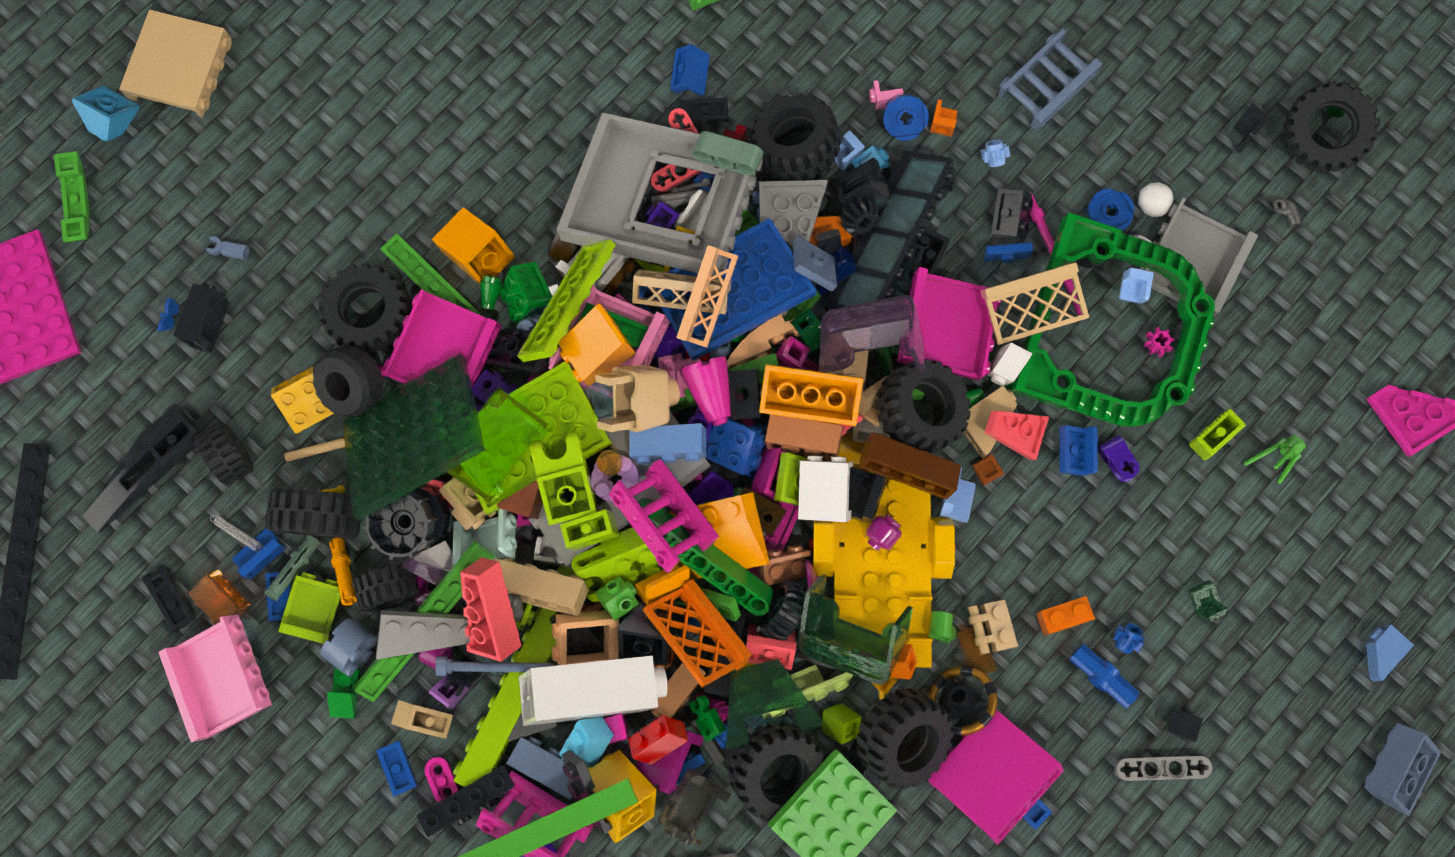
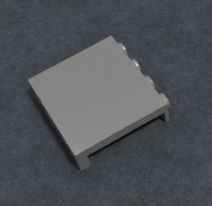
(1209, 246)

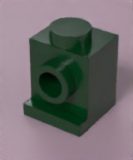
(808, 328)

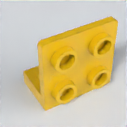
(299, 401)

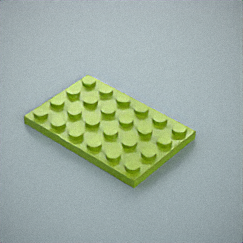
(566, 408)

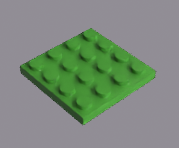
(832, 812)

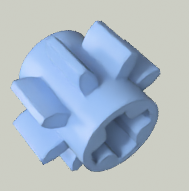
(995, 153)

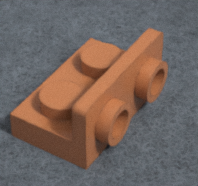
(785, 565)

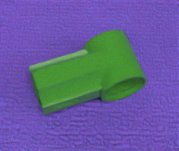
(942, 627)

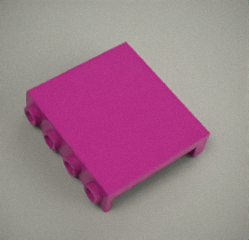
(953, 324)
(436, 333)
(996, 776)

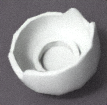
(1155, 199)

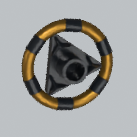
(964, 700)

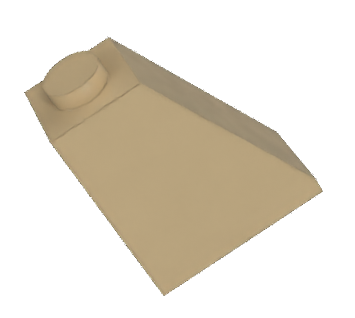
(999, 400)

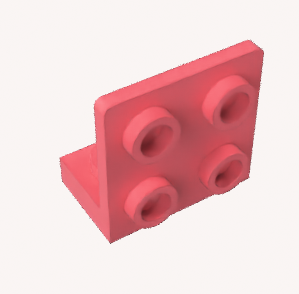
(770, 649)

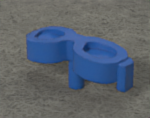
(167, 321)

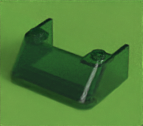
(846, 644)

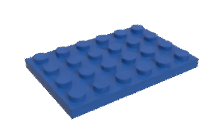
(760, 289)

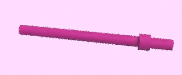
(1037, 216)

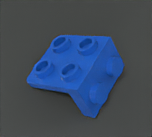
(736, 445)

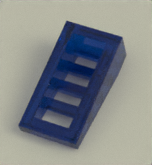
(843, 265)

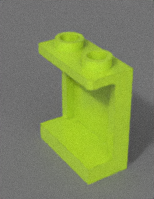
(310, 608)

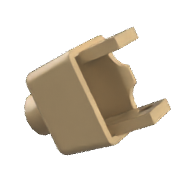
(639, 397)

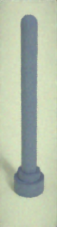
(446, 666)

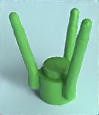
(1289, 449)

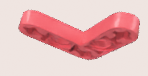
(663, 171)

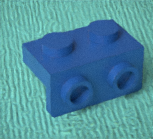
(1078, 450)

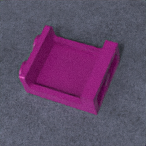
(667, 769)

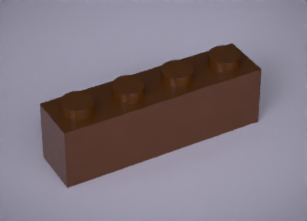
(910, 465)

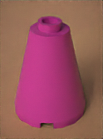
(710, 388)

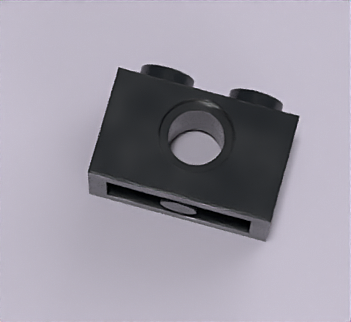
(744, 379)

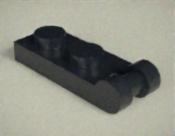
(169, 598)

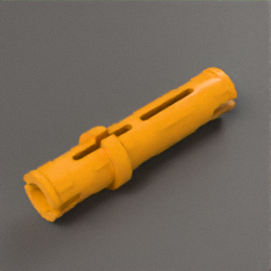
(341, 563)

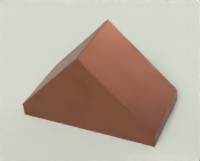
(524, 502)

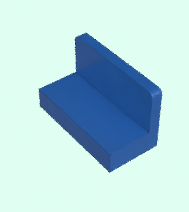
(690, 70)
(252, 562)

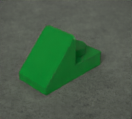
(343, 699)

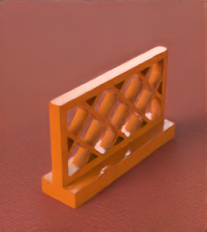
(711, 625)

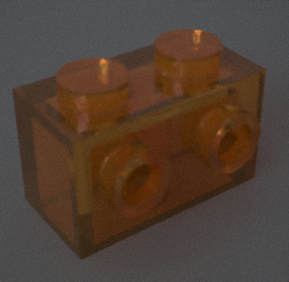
(218, 597)

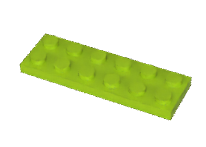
(566, 301)

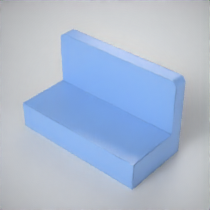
(960, 502)

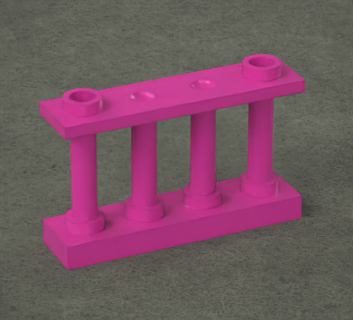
(681, 505)
(536, 802)

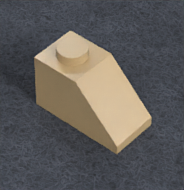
(421, 719)

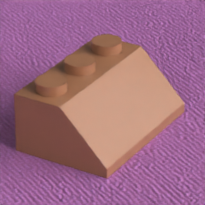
(804, 436)

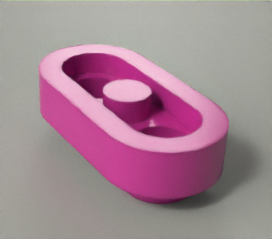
(441, 781)

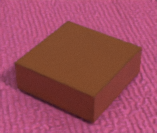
(987, 470)

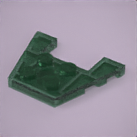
(760, 691)

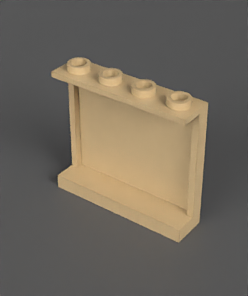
(176, 62)

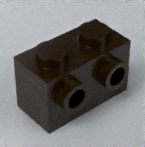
(768, 512)

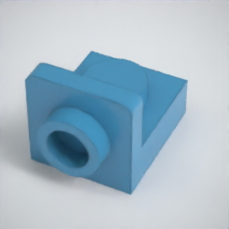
(879, 154)

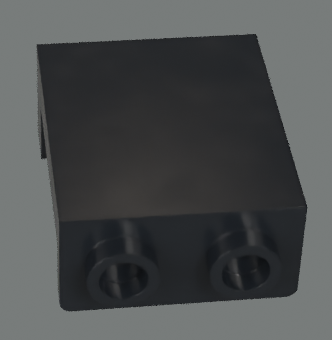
(865, 494)

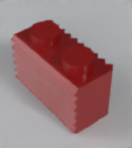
(657, 739)

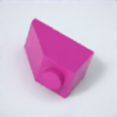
(619, 728)

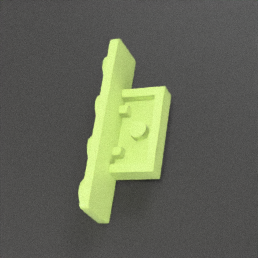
(813, 686)

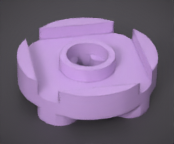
(602, 484)

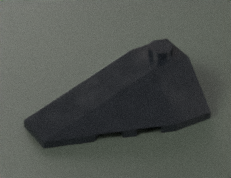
(505, 352)

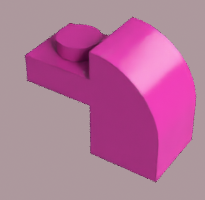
(793, 355)

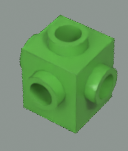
(617, 598)

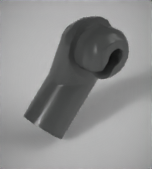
(1289, 210)
(517, 607)

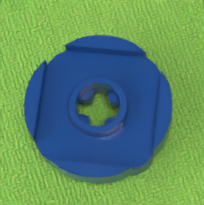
(896, 107)
(1114, 200)

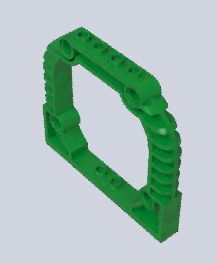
(1079, 240)

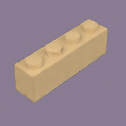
(544, 588)

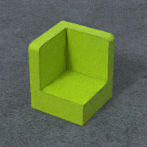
(841, 723)

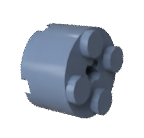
(349, 646)

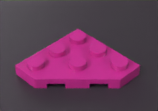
(1413, 416)

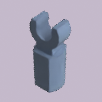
(229, 249)

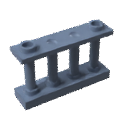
(1055, 99)

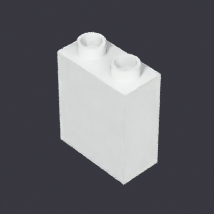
(590, 690)

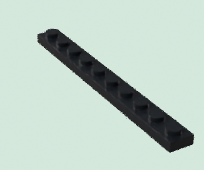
(21, 555)

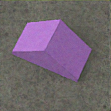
(447, 696)

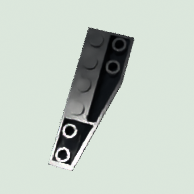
(145, 463)

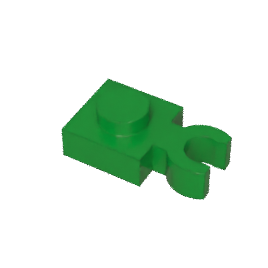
(708, 720)

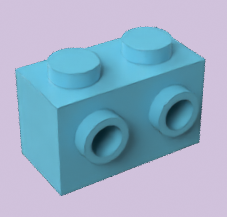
(589, 740)

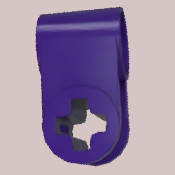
(1118, 456)

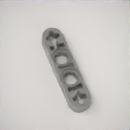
(1162, 765)

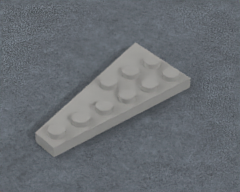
(791, 207)

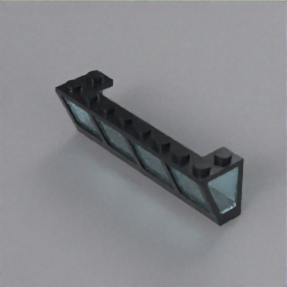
(881, 256)

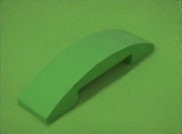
(74, 197)

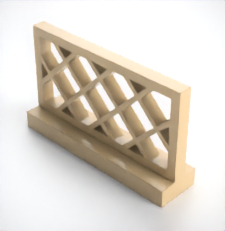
(1029, 283)

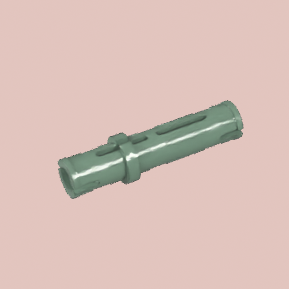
(308, 546)

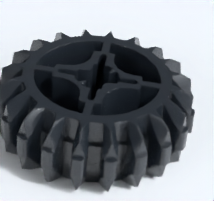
(784, 611)

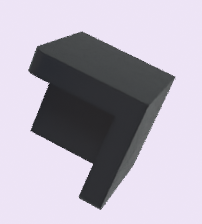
(1184, 725)

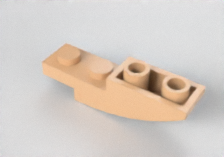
(758, 341)

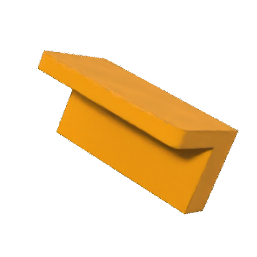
(662, 584)

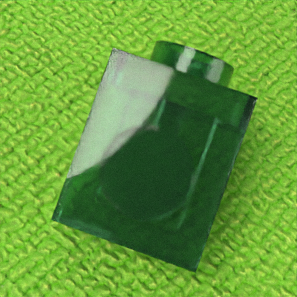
(1207, 601)

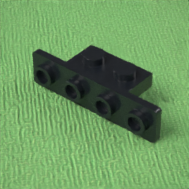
(466, 801)

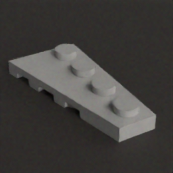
(418, 632)

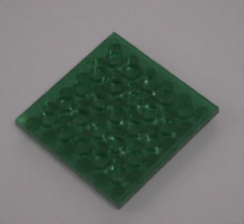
(411, 436)

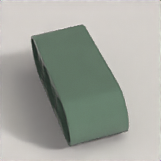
(728, 153)

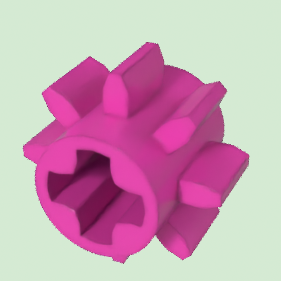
(1155, 347)

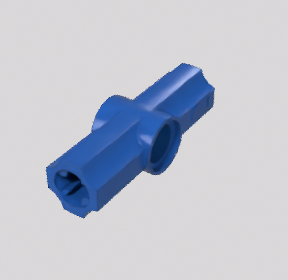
(1104, 676)

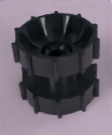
(396, 538)

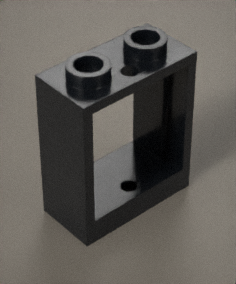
(202, 317)

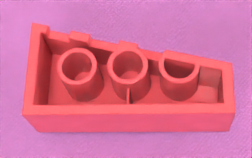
(488, 611)

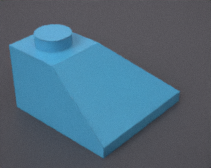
(105, 112)

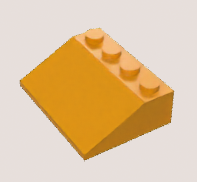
(738, 530)

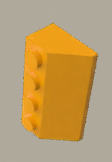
(811, 395)

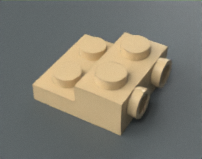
(465, 503)

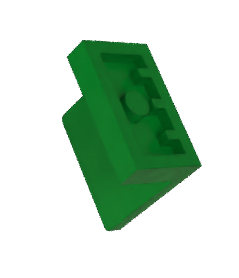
(524, 290)

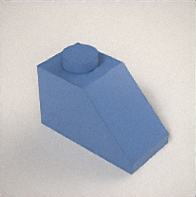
(1385, 651)

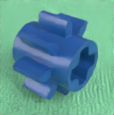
(1129, 638)

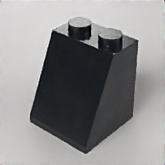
(641, 638)

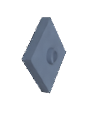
(814, 263)

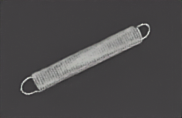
(239, 531)

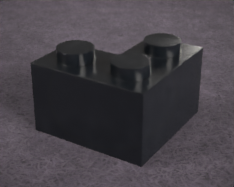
(929, 252)

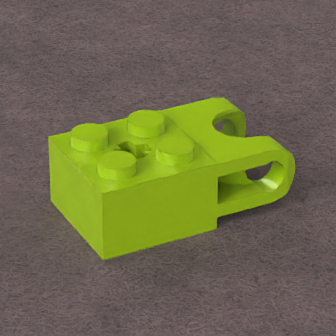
(564, 473)
(617, 557)

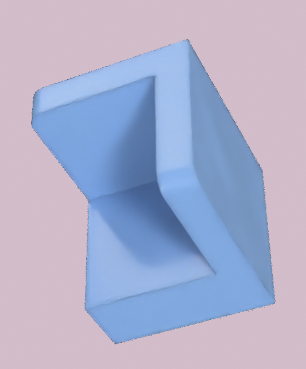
(849, 150)
(1136, 285)

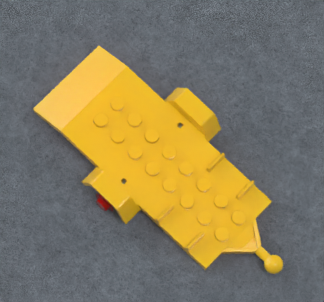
(881, 584)

